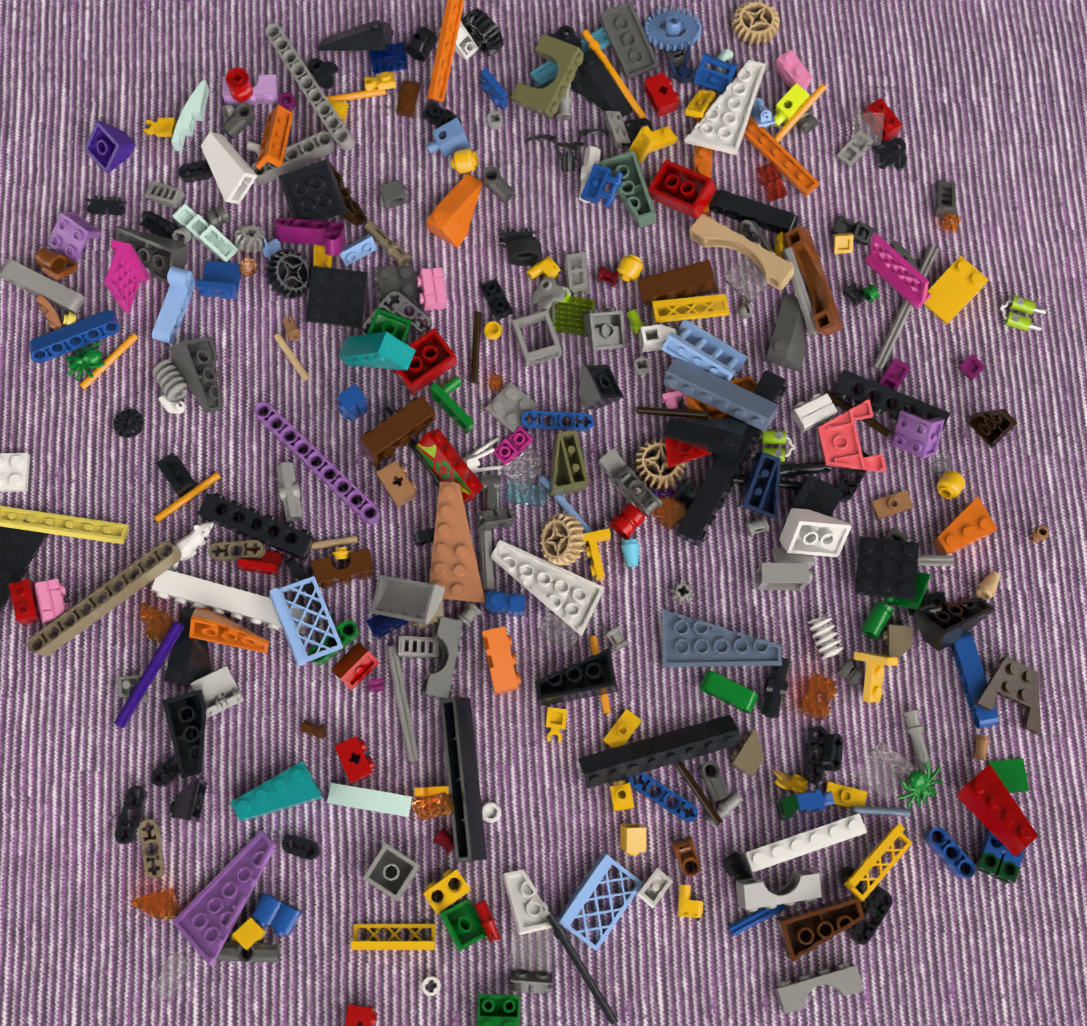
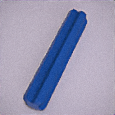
(754, 918)

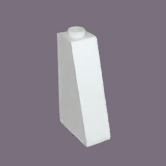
(228, 167)

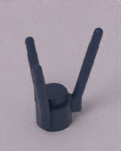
(683, 73)

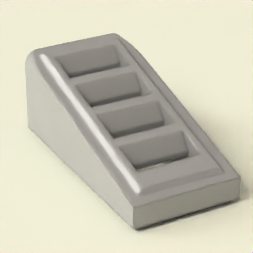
(176, 200)
(418, 654)

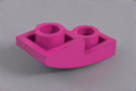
(513, 446)

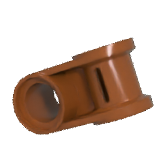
(686, 855)

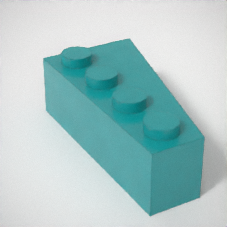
(376, 351)
(281, 792)

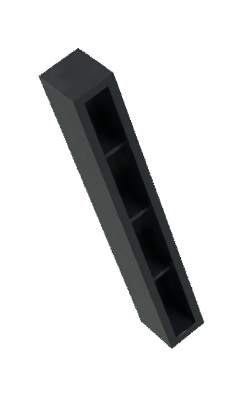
(659, 751)
(463, 779)

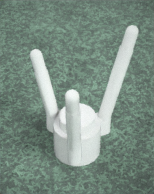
(472, 458)

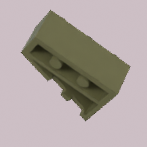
(567, 465)

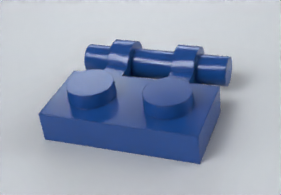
(596, 184)

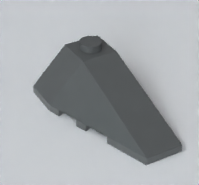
(155, 251)
(787, 339)
(197, 366)

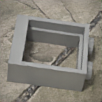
(543, 354)
(783, 576)

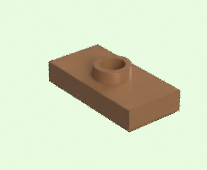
(892, 505)

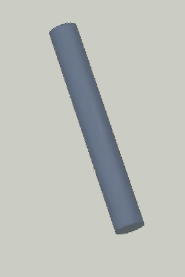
(880, 811)

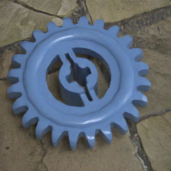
(674, 24)

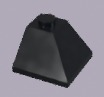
(598, 387)
(189, 801)

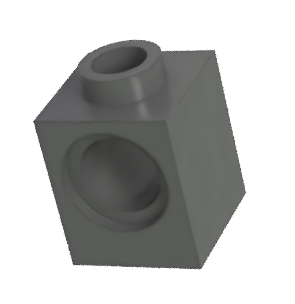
(393, 194)

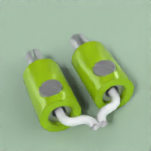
(1018, 321)
(778, 438)

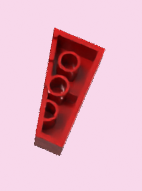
(997, 810)

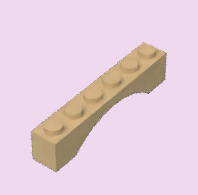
(712, 234)

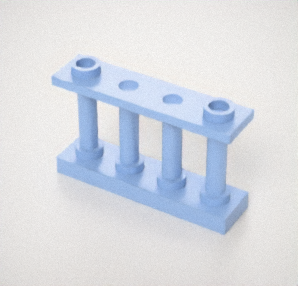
(702, 340)

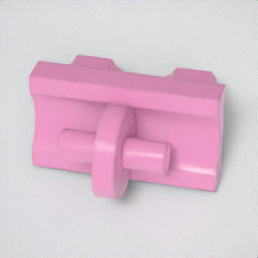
(670, 399)

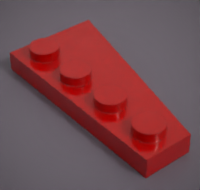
(680, 453)

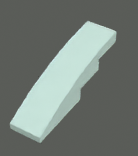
(192, 112)
(205, 233)
(369, 800)

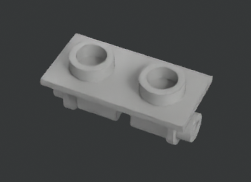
(616, 126)

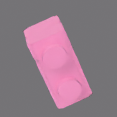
(792, 70)
(432, 289)
(50, 600)

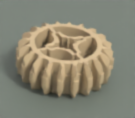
(754, 14)
(643, 465)
(562, 539)

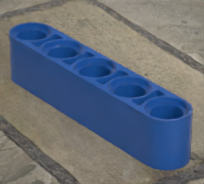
(73, 336)
(972, 679)

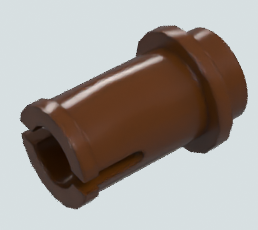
(314, 729)

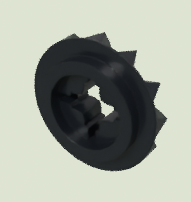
(132, 429)

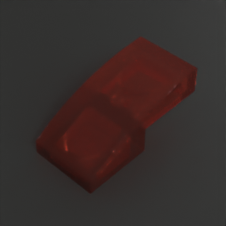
(772, 181)

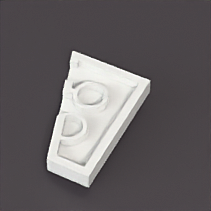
(525, 903)

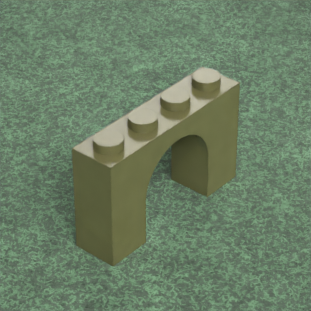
(547, 99)

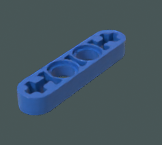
(557, 424)
(661, 798)

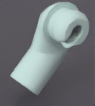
(725, 55)

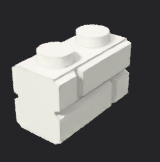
(813, 412)

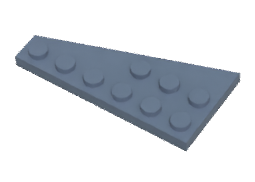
(703, 644)

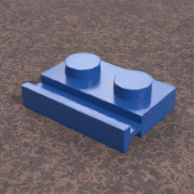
(494, 89)

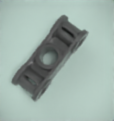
(646, 500)

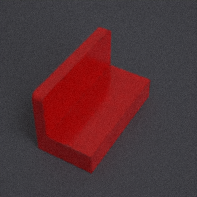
(268, 564)
(355, 666)

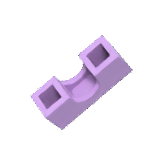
(264, 92)

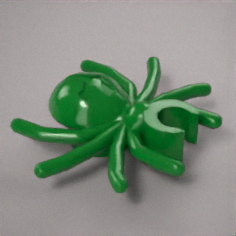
(89, 358)
(920, 785)

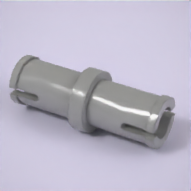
(726, 807)

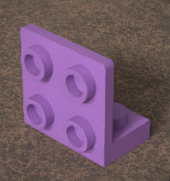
(71, 235)
(917, 434)

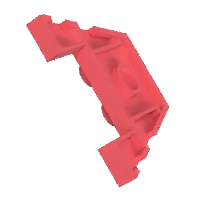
(841, 442)

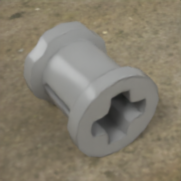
(757, 526)
(469, 614)
(616, 639)

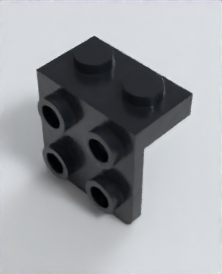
(816, 496)

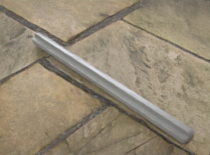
(903, 313)

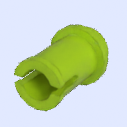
(635, 321)

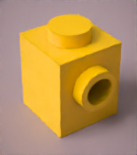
(621, 796)
(633, 838)

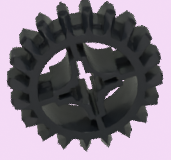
(483, 31)
(279, 270)

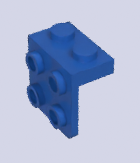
(220, 280)

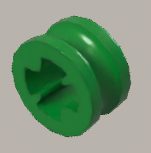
(871, 293)

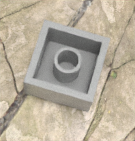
(391, 872)

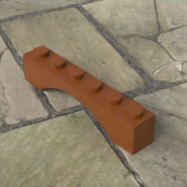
(823, 305)

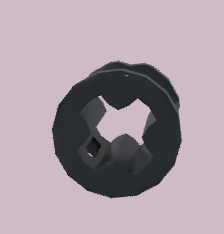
(854, 294)

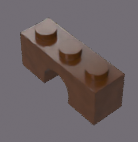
(359, 567)

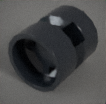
(421, 44)

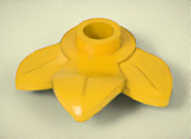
(796, 782)

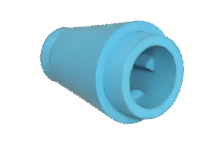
(631, 552)

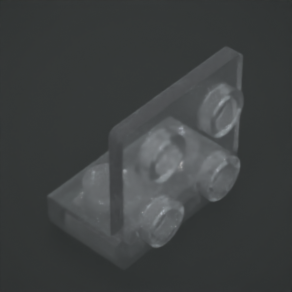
(884, 770)

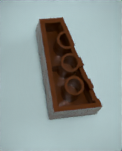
(678, 283)
(396, 431)
(818, 924)

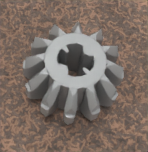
(249, 238)

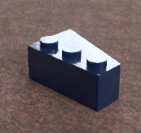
(762, 485)

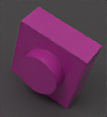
(971, 367)

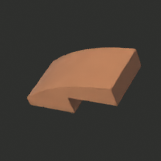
(51, 315)

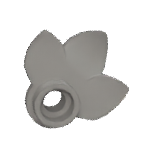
(547, 294)

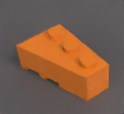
(967, 528)
(501, 660)

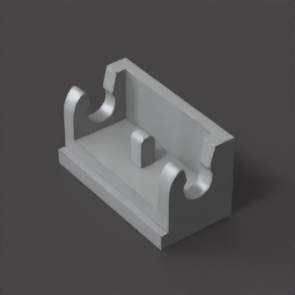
(578, 273)

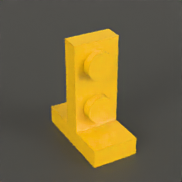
(650, 141)
(592, 551)
(874, 673)

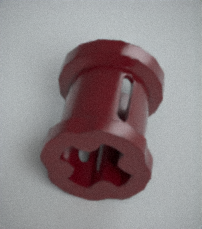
(608, 276)
(445, 840)

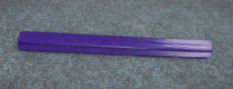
(149, 674)

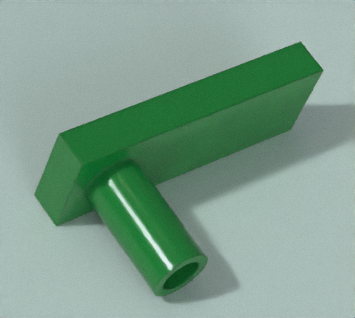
(442, 398)

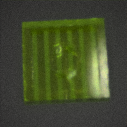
(570, 313)

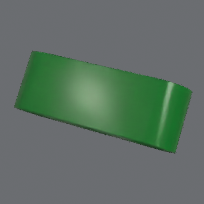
(345, 640)
(728, 691)

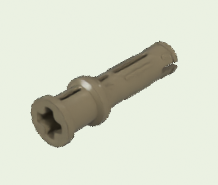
(392, 248)

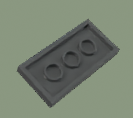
(628, 40)

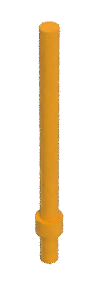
(595, 46)

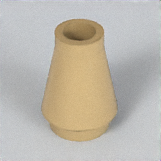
(987, 588)

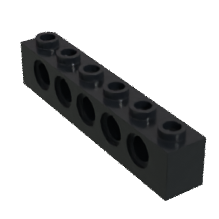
(847, 379)
(213, 503)

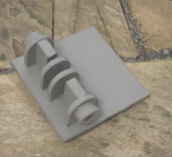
(218, 690)

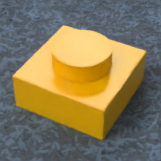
(843, 243)

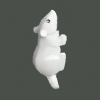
(191, 542)

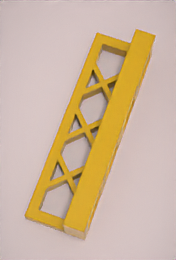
(690, 308)
(875, 856)
(393, 945)

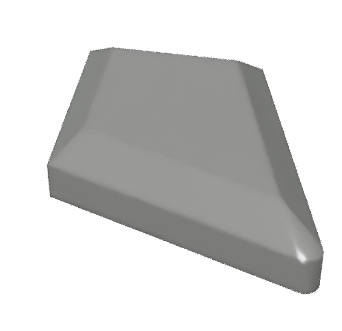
(127, 684)

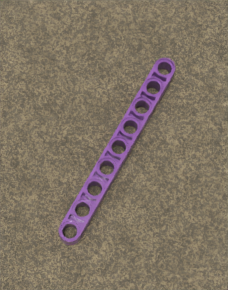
(310, 456)

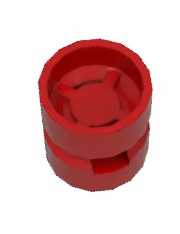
(239, 84)
(627, 520)

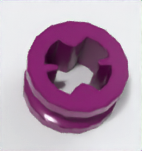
(289, 97)
(375, 685)

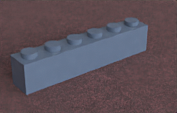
(720, 394)

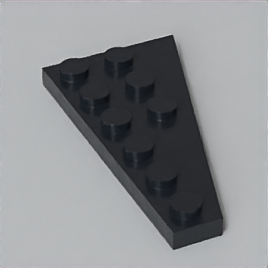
(16, 553)

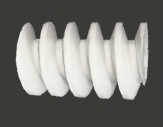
(825, 637)

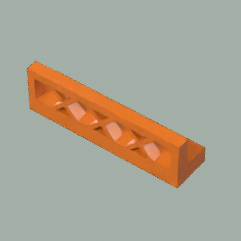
(275, 137)

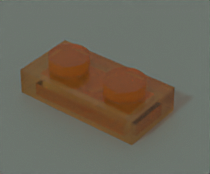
(433, 806)

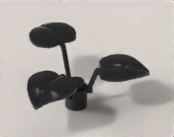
(568, 158)

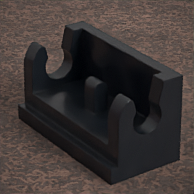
(176, 474)

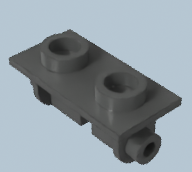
(489, 521)
(539, 980)

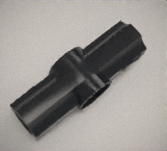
(776, 689)

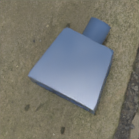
(449, 138)

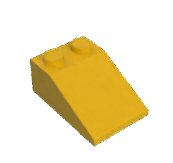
(955, 289)

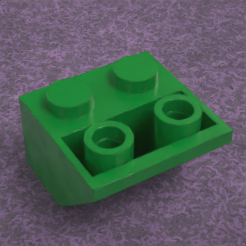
(498, 1010)

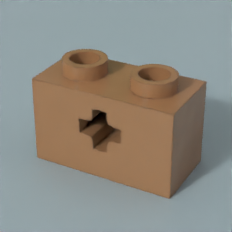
(399, 494)

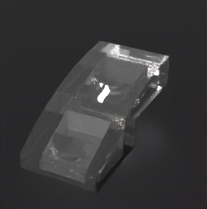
(171, 976)

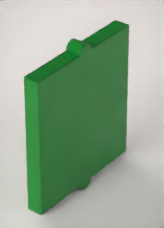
(1012, 774)

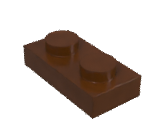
(408, 99)

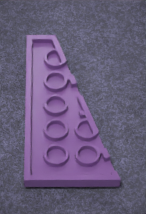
(217, 907)

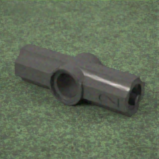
(260, 953)

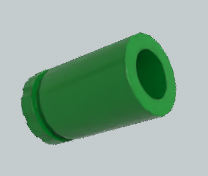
(877, 620)

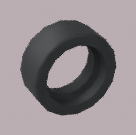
(524, 251)

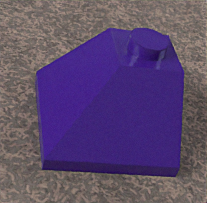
(109, 146)

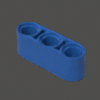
(958, 855)

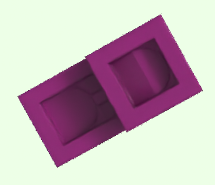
(895, 374)

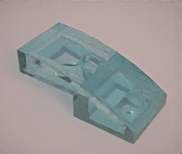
(534, 496)

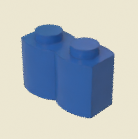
(511, 604)
(276, 914)

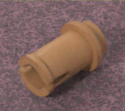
(290, 326)
(1036, 533)
(981, 747)

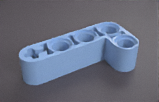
(175, 304)

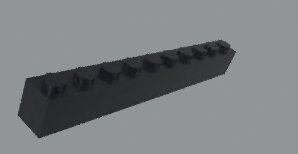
(724, 470)

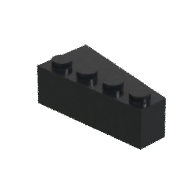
(579, 681)

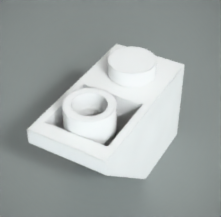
(465, 44)
(654, 337)

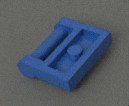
(713, 79)

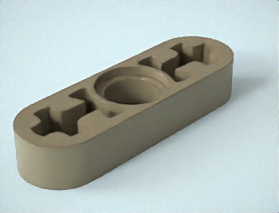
(248, 555)
(144, 844)

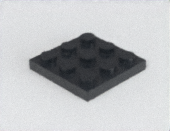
(313, 192)
(336, 297)
(886, 568)

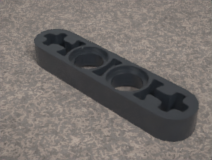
(300, 575)

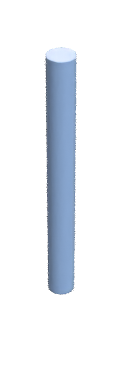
(566, 506)

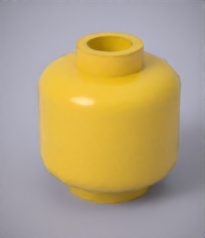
(464, 160)
(630, 268)
(950, 484)

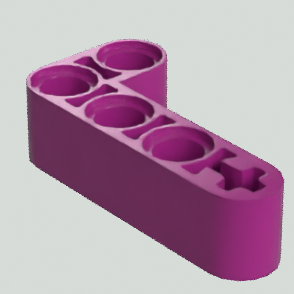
(312, 232)

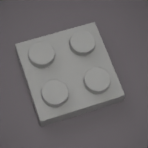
(509, 407)

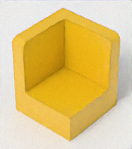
(248, 934)

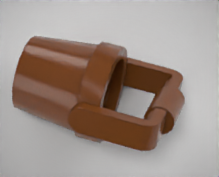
(55, 263)

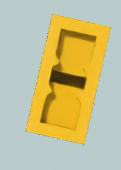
(449, 895)

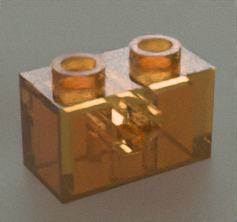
(809, 704)

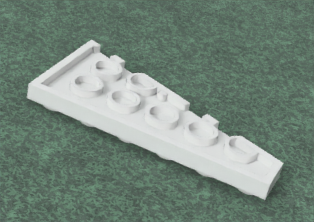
(728, 116)
(560, 590)

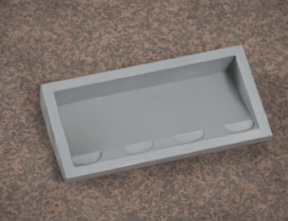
(406, 599)

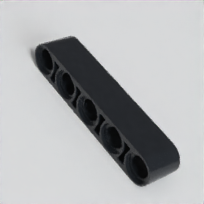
(743, 209)

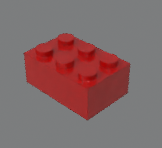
(681, 189)
(429, 362)

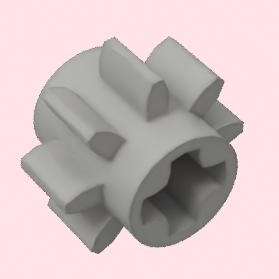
(687, 590)

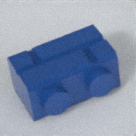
(352, 403)

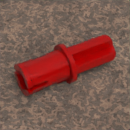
(487, 921)

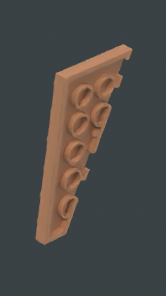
(453, 551)

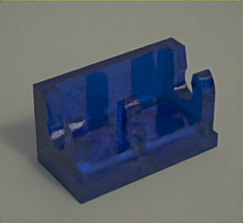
(390, 59)
(383, 625)

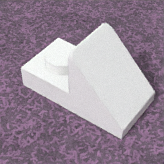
(654, 888)

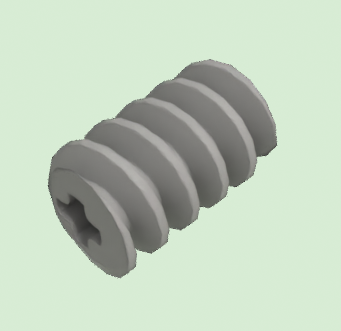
(170, 380)

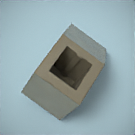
(897, 640)
(749, 756)

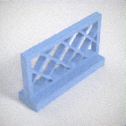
(289, 627)
(585, 890)

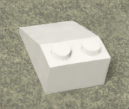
(813, 533)

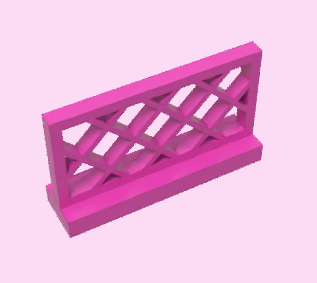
(897, 272)
(125, 274)

